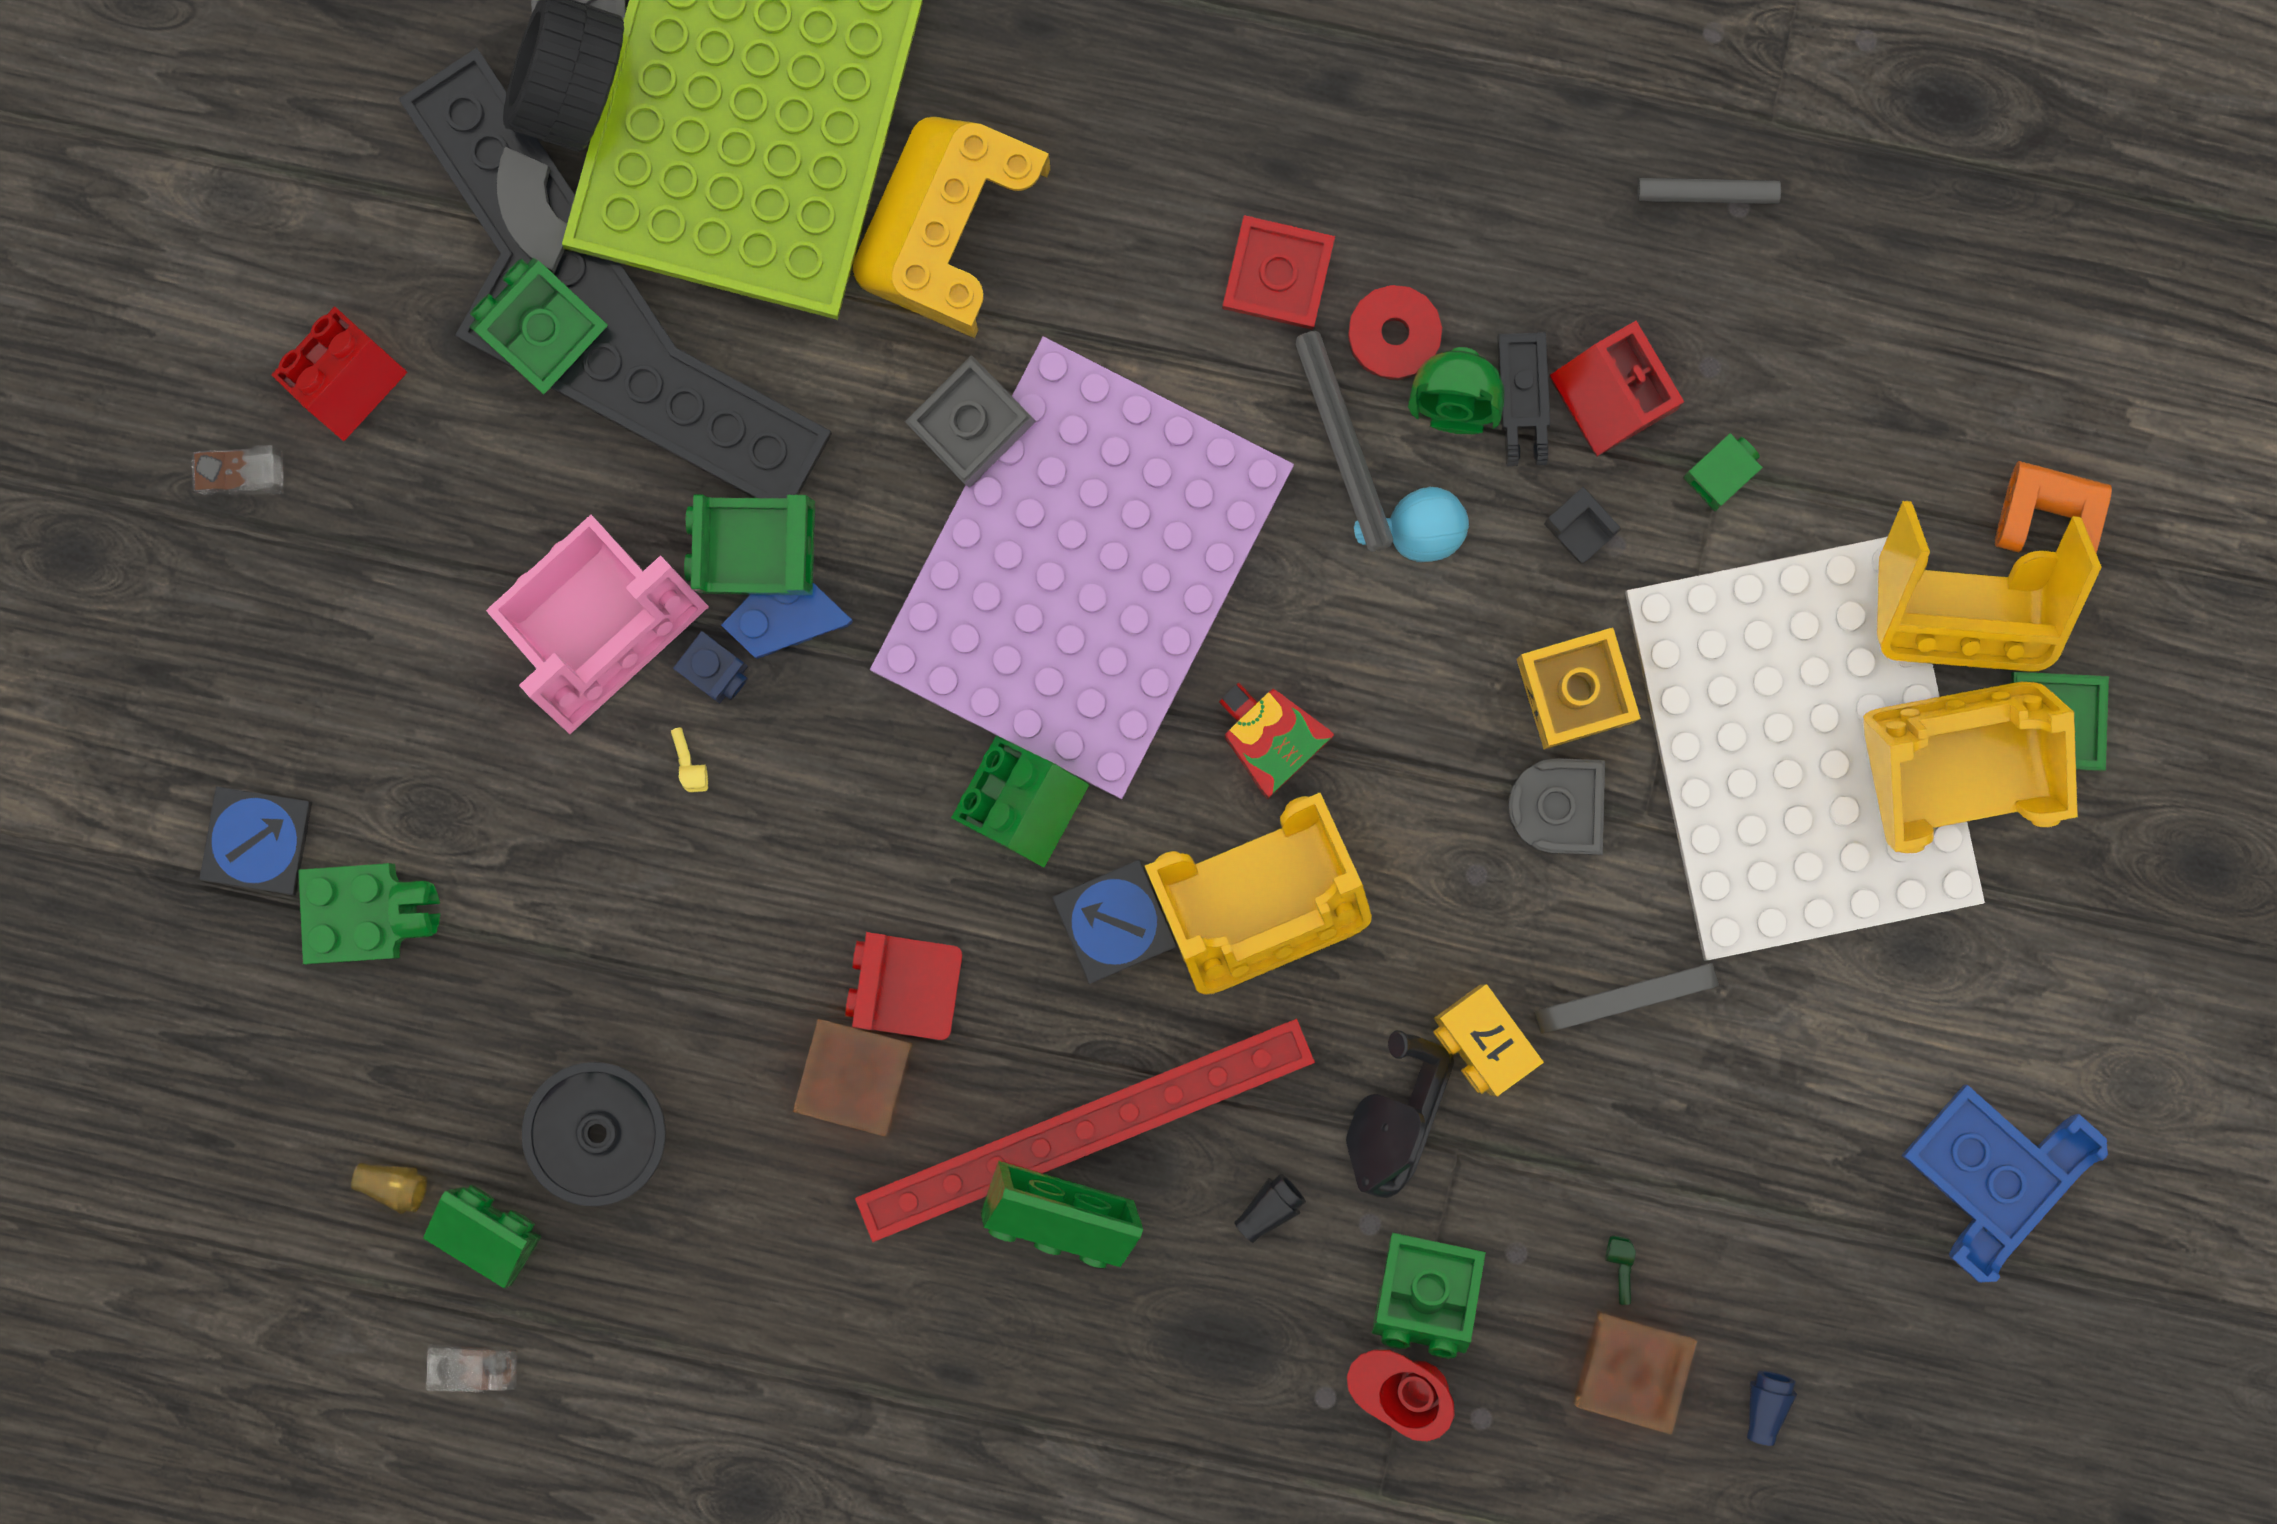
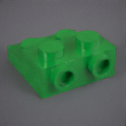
(536, 323)
(1428, 1295)

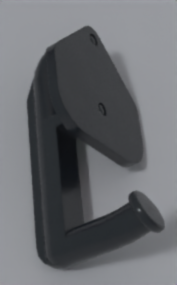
(1389, 1135)

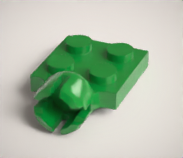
(361, 913)

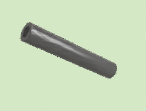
(1709, 190)

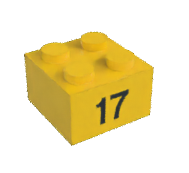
(1578, 688)
(1486, 1041)

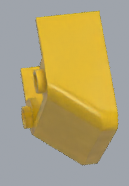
(1981, 618)

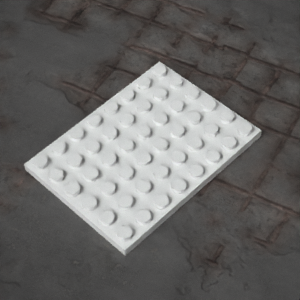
(1765, 753)

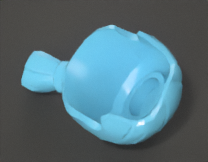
(1426, 525)

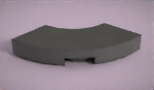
(527, 209)

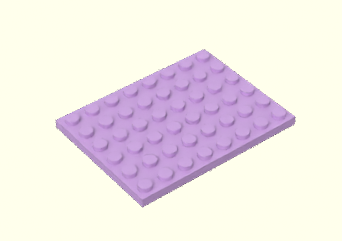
(1083, 570)

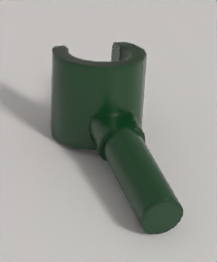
(1622, 1252)

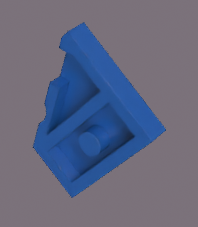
(777, 621)

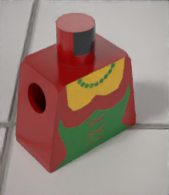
(1271, 736)

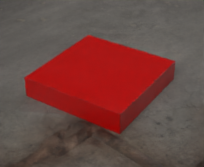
(1278, 272)

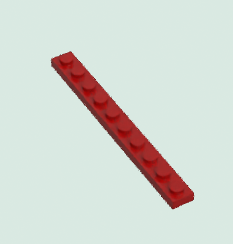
(1087, 1128)

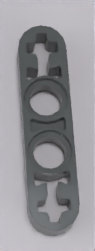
(1626, 998)

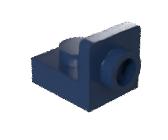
(712, 668)

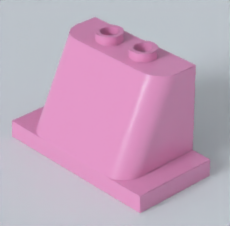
(591, 620)

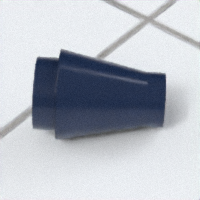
(1769, 1405)

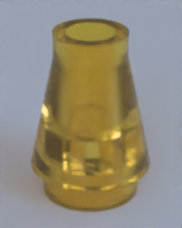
(394, 1187)

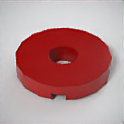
(1400, 305)

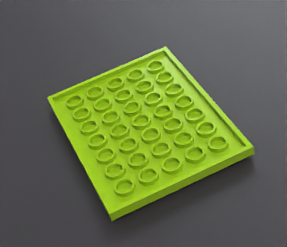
(744, 143)

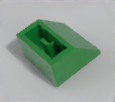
(1020, 801)
(481, 1235)

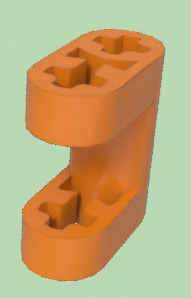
(2054, 493)

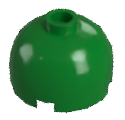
(1458, 392)

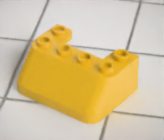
(926, 211)

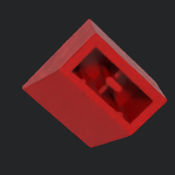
(338, 373)
(1616, 389)

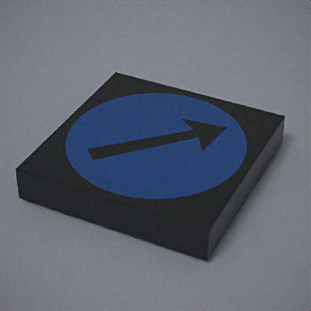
(255, 840)
(1114, 921)

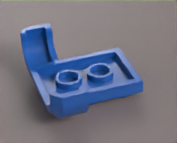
(1999, 1175)

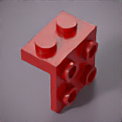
(905, 986)

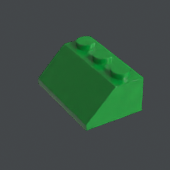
(1060, 1216)

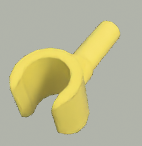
(692, 777)

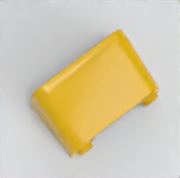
(1971, 760)
(1262, 899)

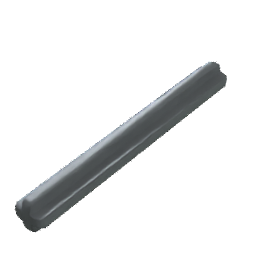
(1344, 441)

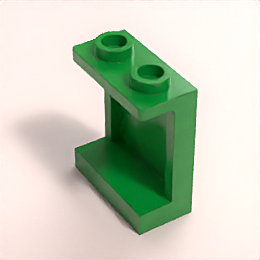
(751, 545)

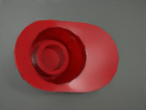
(1402, 1393)

